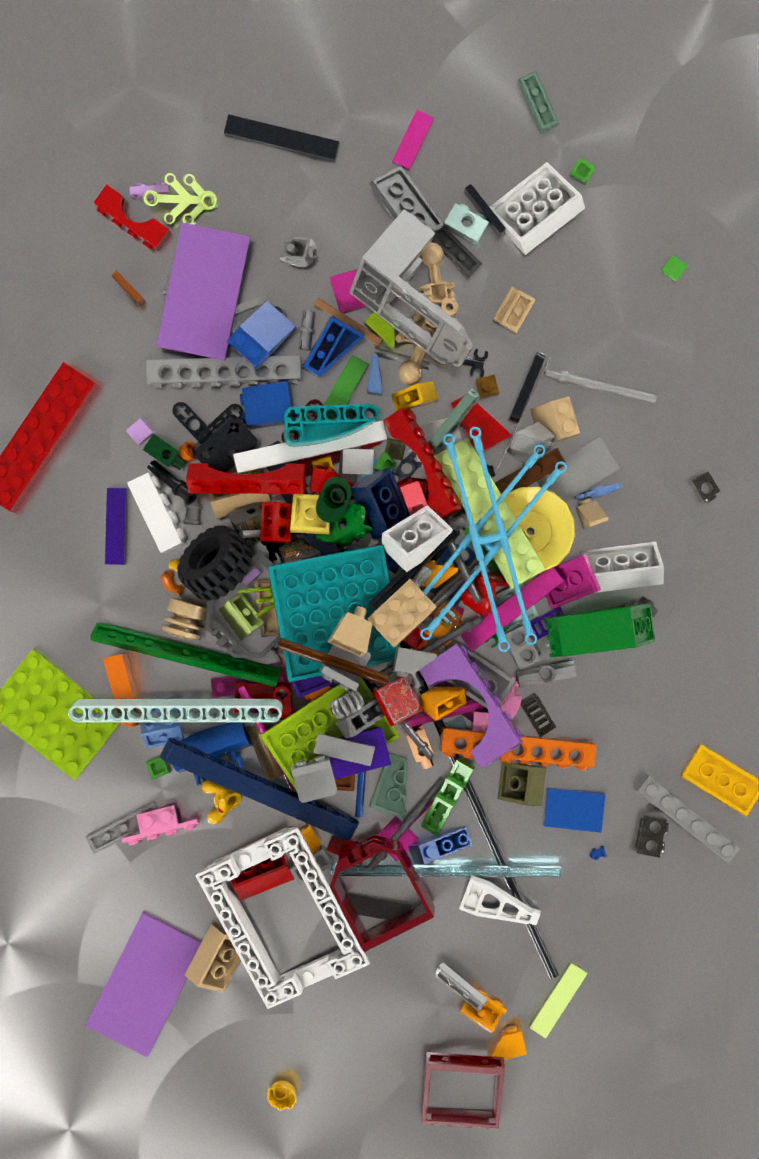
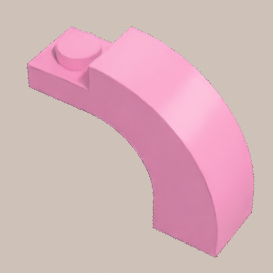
(511, 705)

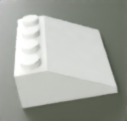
(537, 207)

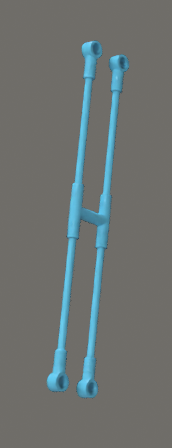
(501, 535)
(492, 549)

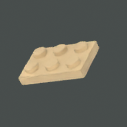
(402, 613)

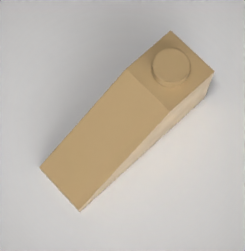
(590, 513)

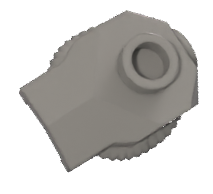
(299, 251)

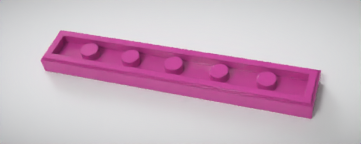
(511, 610)

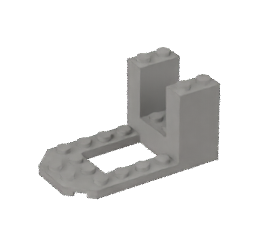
(386, 274)

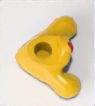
(224, 801)

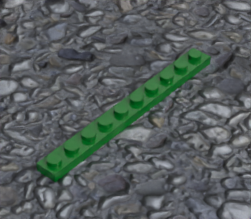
(186, 654)

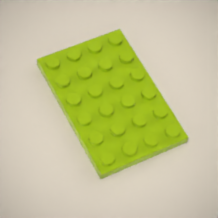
(37, 709)
(296, 735)

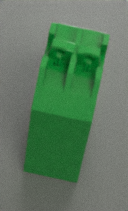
(600, 630)

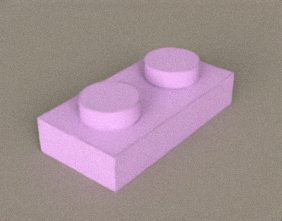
(138, 190)

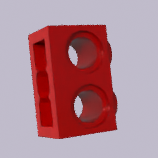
(276, 522)

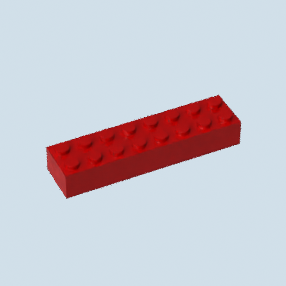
(42, 433)

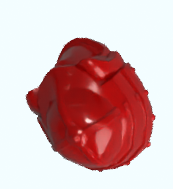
(484, 607)

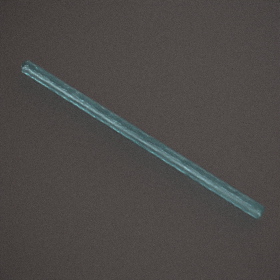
(454, 871)

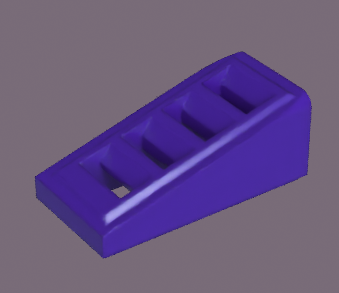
(538, 621)

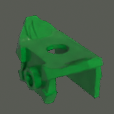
(354, 529)

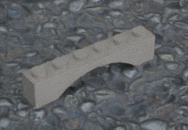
(687, 818)

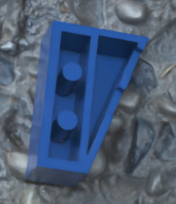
(330, 346)

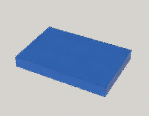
(574, 810)

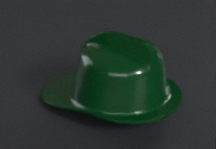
(333, 499)

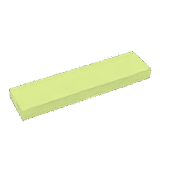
(558, 1000)

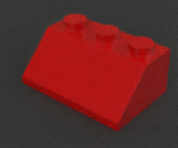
(262, 877)

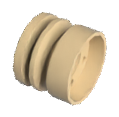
(184, 619)

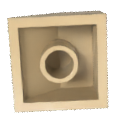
(558, 418)

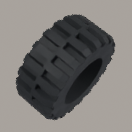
(214, 563)

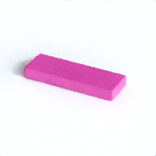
(412, 140)

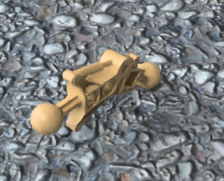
(436, 291)

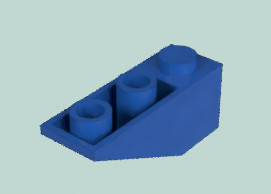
(439, 846)

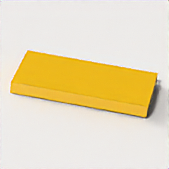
(722, 779)

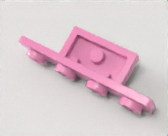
(159, 822)

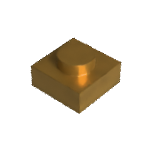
(487, 386)

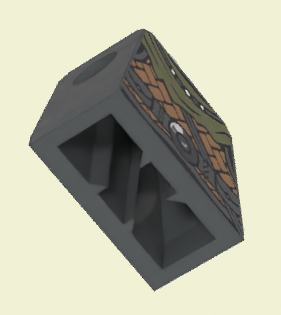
(247, 519)
(297, 550)

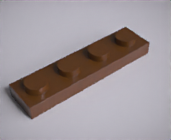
(541, 469)

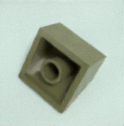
(522, 783)

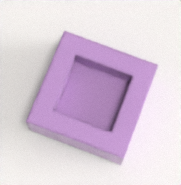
(139, 431)
(252, 576)

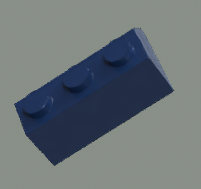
(381, 501)

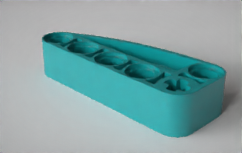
(323, 429)

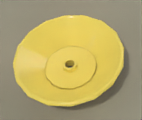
(548, 519)

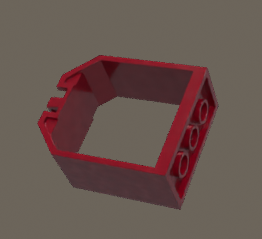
(397, 925)

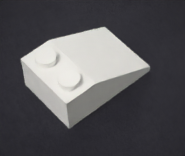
(415, 537)

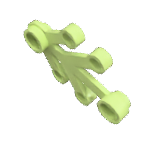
(184, 199)

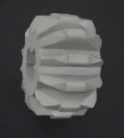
(347, 704)

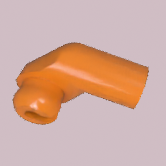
(169, 585)

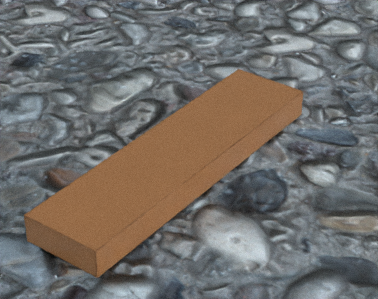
(331, 311)

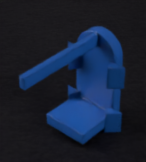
(595, 854)

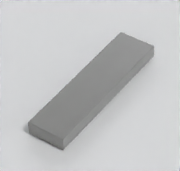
(117, 830)

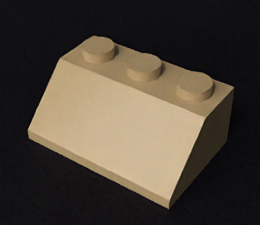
(226, 503)
(214, 961)

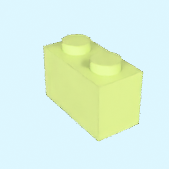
(241, 616)

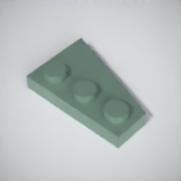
(391, 788)

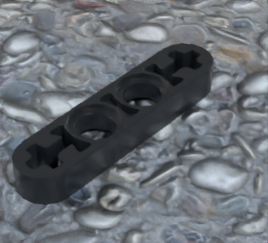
(527, 386)

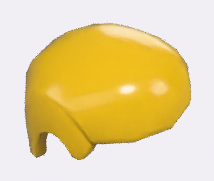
(281, 1095)

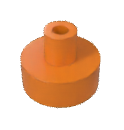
(186, 451)

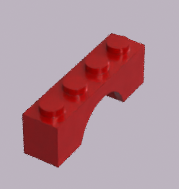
(150, 232)

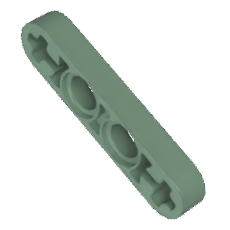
(454, 419)

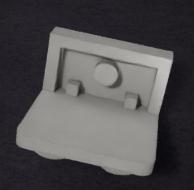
(347, 680)
(314, 778)

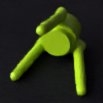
(269, 597)

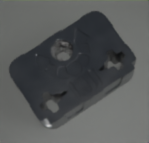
(221, 440)

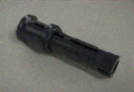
(178, 487)

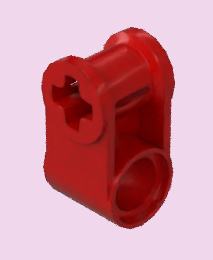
(286, 700)

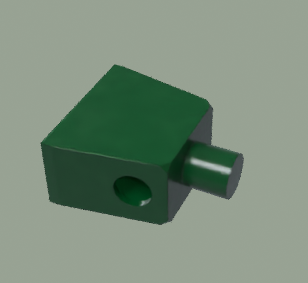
(156, 446)

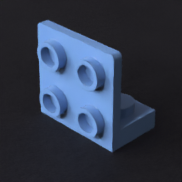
(157, 733)

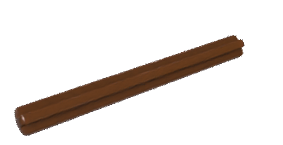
(333, 661)

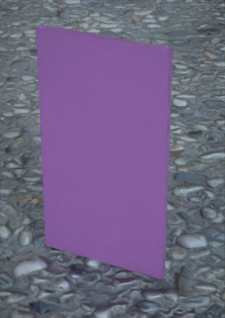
(203, 291)
(144, 985)

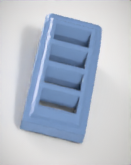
(374, 382)

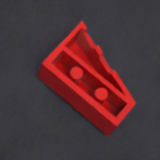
(491, 430)

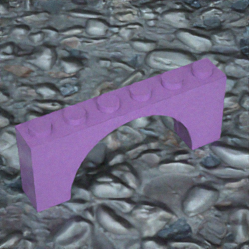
(500, 733)

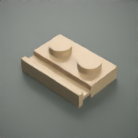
(514, 309)

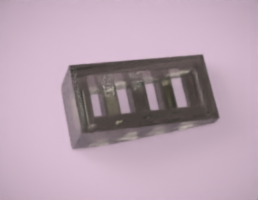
(528, 701)

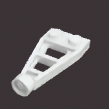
(474, 896)

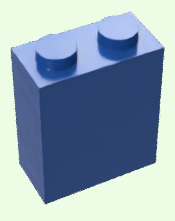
(266, 404)

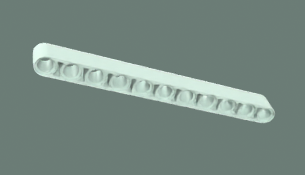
(167, 715)

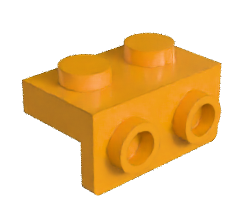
(488, 1015)

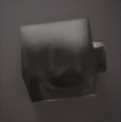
(697, 483)

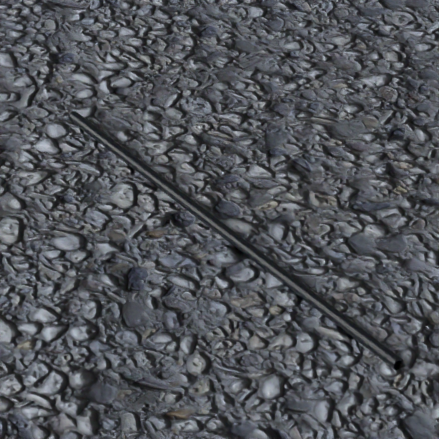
(498, 853)

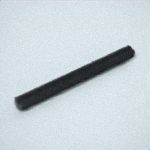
(404, 576)

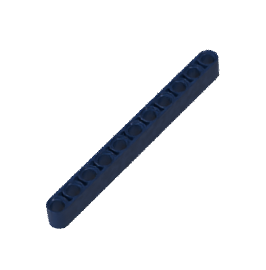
(258, 788)

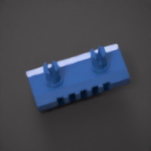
(220, 742)

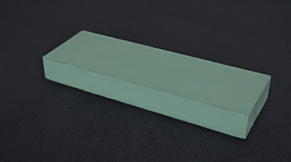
(538, 101)

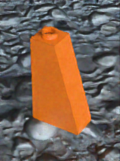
(121, 680)

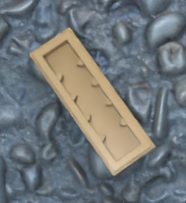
(270, 625)
(264, 755)

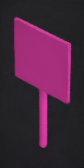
(407, 838)

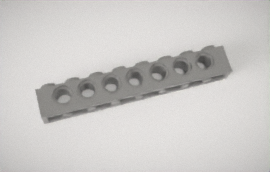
(155, 369)

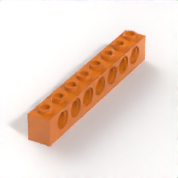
(585, 749)

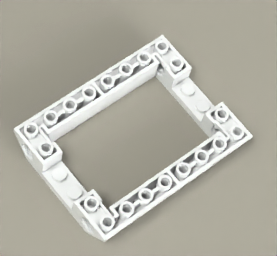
(271, 986)

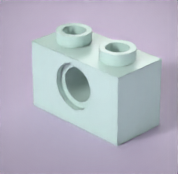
(472, 233)

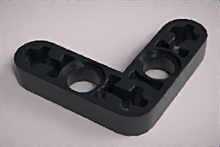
(203, 428)

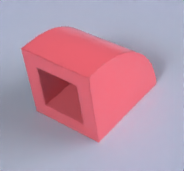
(413, 497)

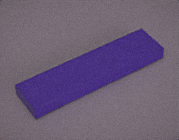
(115, 526)

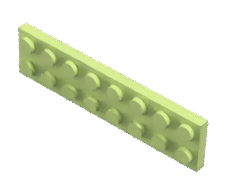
(523, 555)

